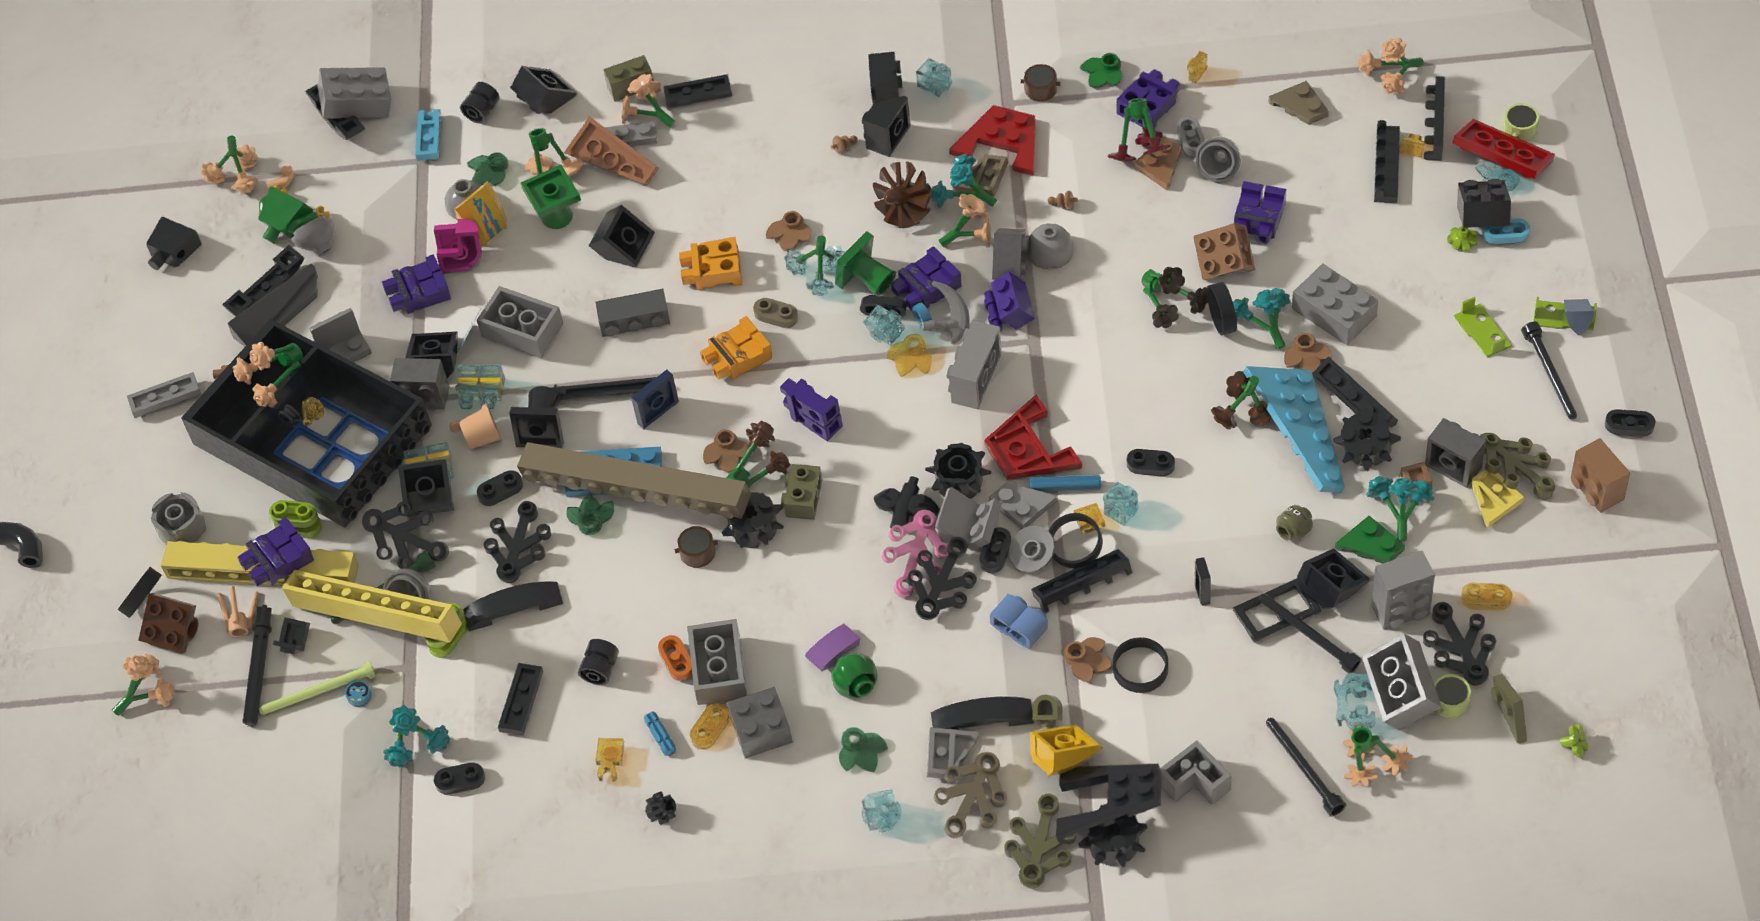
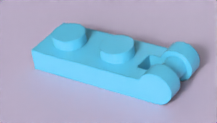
(428, 134)

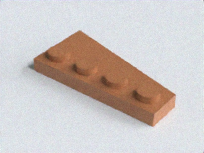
(605, 150)

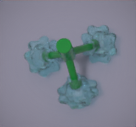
(798, 264)

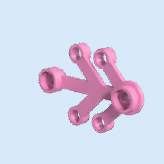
(914, 547)

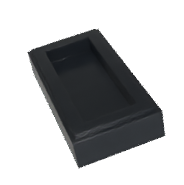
(1202, 581)

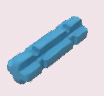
(660, 733)

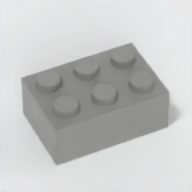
(354, 92)
(1334, 304)
(520, 321)
(974, 364)
(1402, 590)
(717, 661)
(1401, 681)

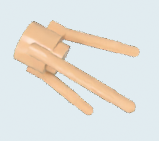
(238, 624)

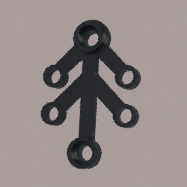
(400, 534)
(517, 544)
(939, 582)
(1460, 645)

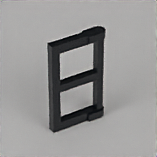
(1255, 635)

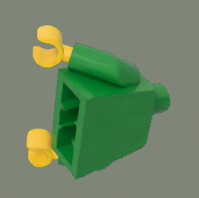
(285, 213)

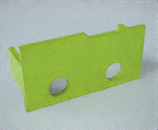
(1556, 318)
(1481, 330)

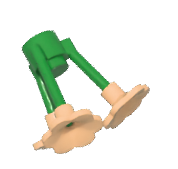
(539, 163)

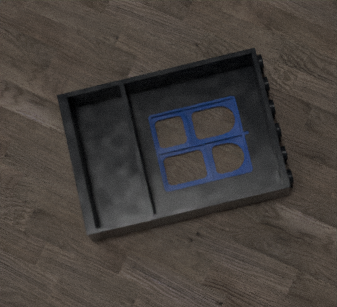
(253, 437)

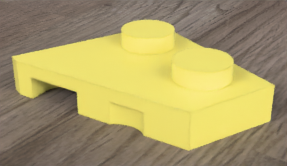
(1494, 497)

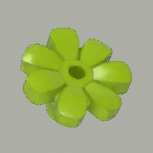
(1462, 238)
(1575, 740)

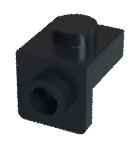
(293, 636)

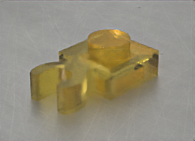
(609, 755)

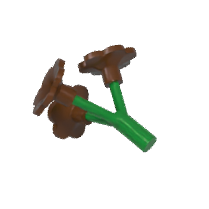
(1239, 387)

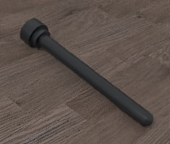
(1533, 333)
(1348, 660)
(1332, 803)

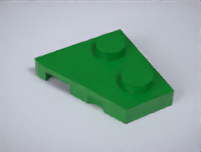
(1371, 541)

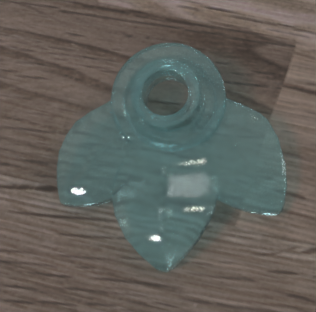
(1496, 171)

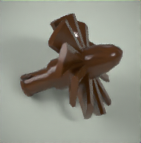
(905, 201)

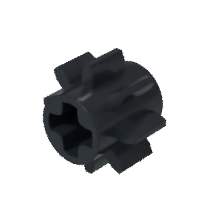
(660, 808)

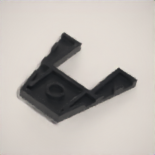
(1130, 792)

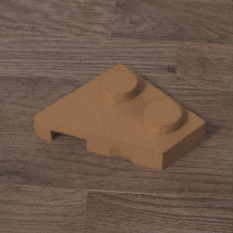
(1160, 164)

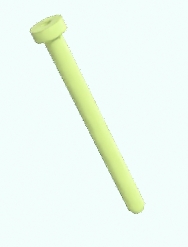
(318, 689)

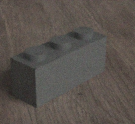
(632, 312)

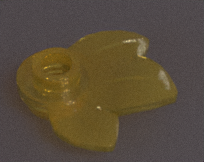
(908, 357)

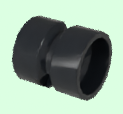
(479, 102)
(598, 661)

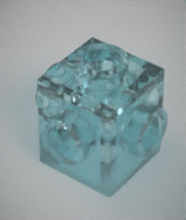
(934, 77)
(884, 325)
(1120, 503)
(881, 810)

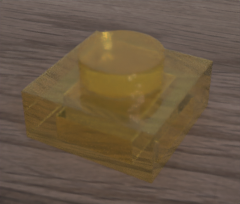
(1197, 67)

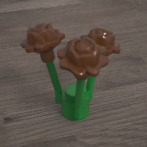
(759, 437)

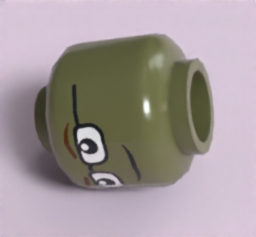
(1294, 523)

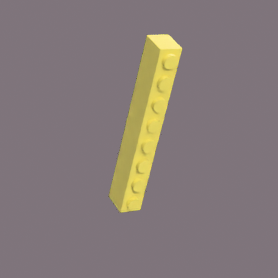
(220, 563)
(372, 606)

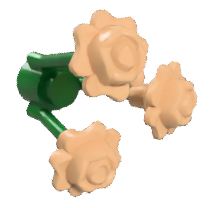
(261, 358)

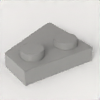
(1022, 503)
(948, 749)

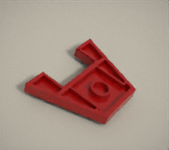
(1002, 130)
(1019, 449)

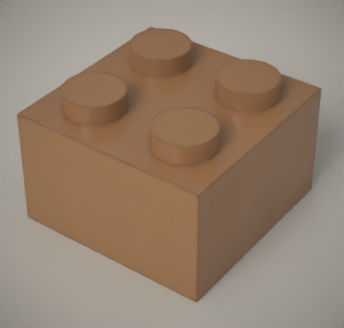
(1599, 475)

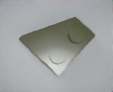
(1511, 706)

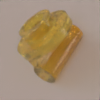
(1412, 145)
(311, 410)

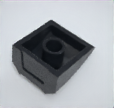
(435, 346)
(1330, 578)

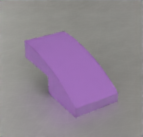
(832, 646)

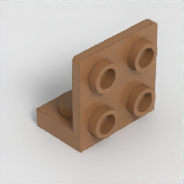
(1224, 251)

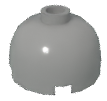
(1050, 246)

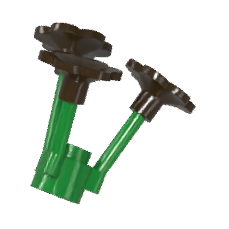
(1170, 282)

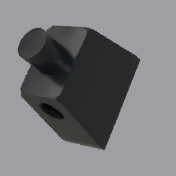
(171, 243)

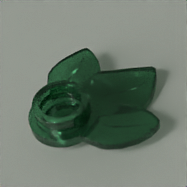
(489, 168)
(590, 513)
(863, 752)

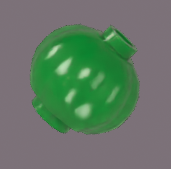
(854, 675)

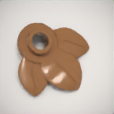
(789, 233)
(1307, 356)
(725, 453)
(1090, 659)

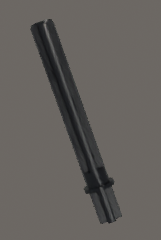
(602, 388)
(257, 664)

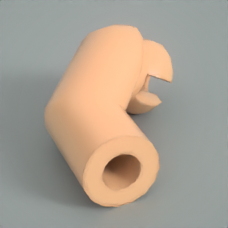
(284, 180)

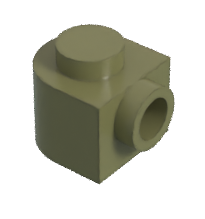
(1047, 710)

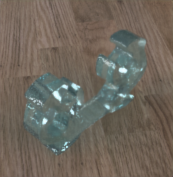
(1355, 684)

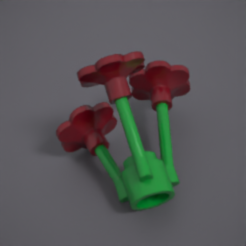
(1139, 110)

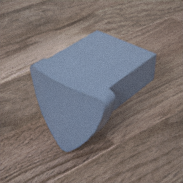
(1578, 314)

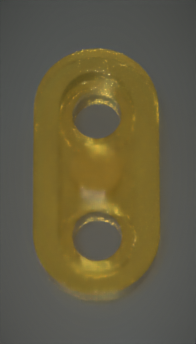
(1486, 597)
(711, 725)

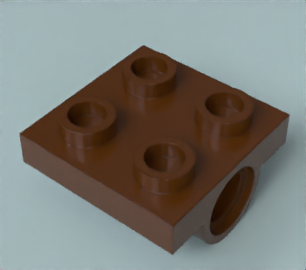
(168, 623)

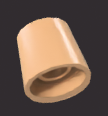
(478, 428)

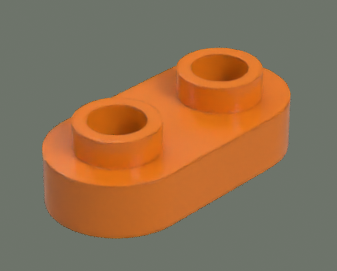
(676, 659)

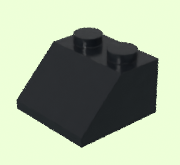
(884, 77)
(541, 89)
(886, 125)
(621, 237)
(426, 487)

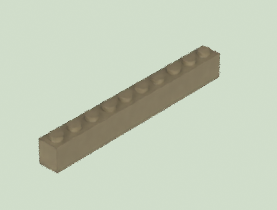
(634, 480)

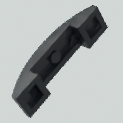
(343, 127)
(285, 267)
(511, 600)
(984, 712)

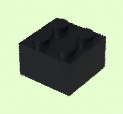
(1484, 203)

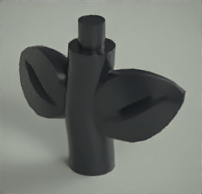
(904, 503)

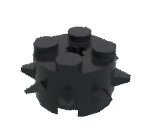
(1365, 451)
(959, 469)
(757, 523)
(1114, 842)

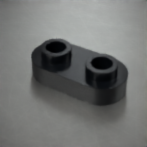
(869, 302)
(1629, 422)
(1150, 462)
(499, 488)
(995, 552)
(459, 780)

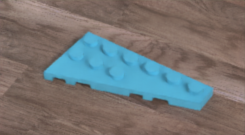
(1300, 417)

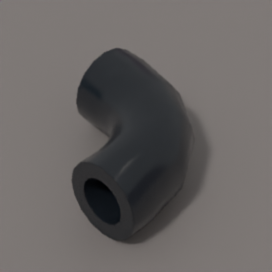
(25, 540)

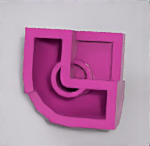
(457, 245)

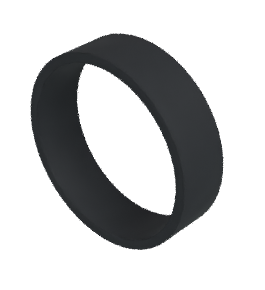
(1221, 308)
(1077, 517)
(139, 592)
(1145, 643)

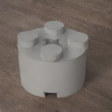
(177, 518)

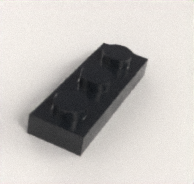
(697, 91)
(520, 699)

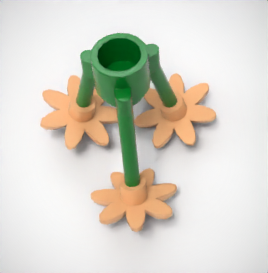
(1363, 742)

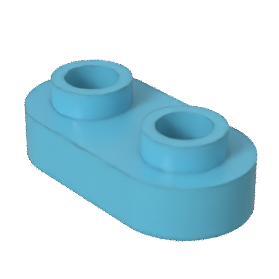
(1507, 234)

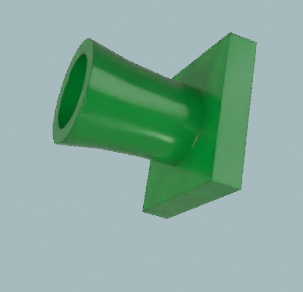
(551, 196)
(859, 263)

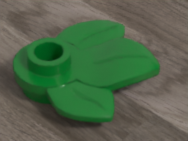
(1103, 70)

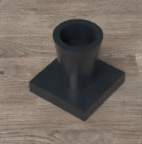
(539, 421)

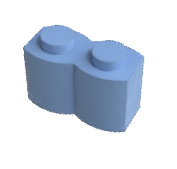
(1019, 621)

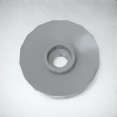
(1025, 543)

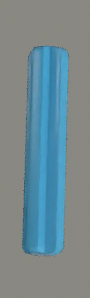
(1065, 483)

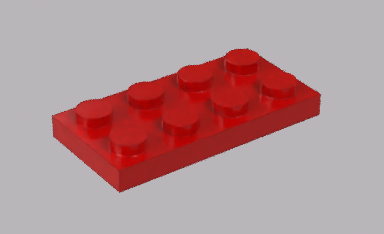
(1503, 149)

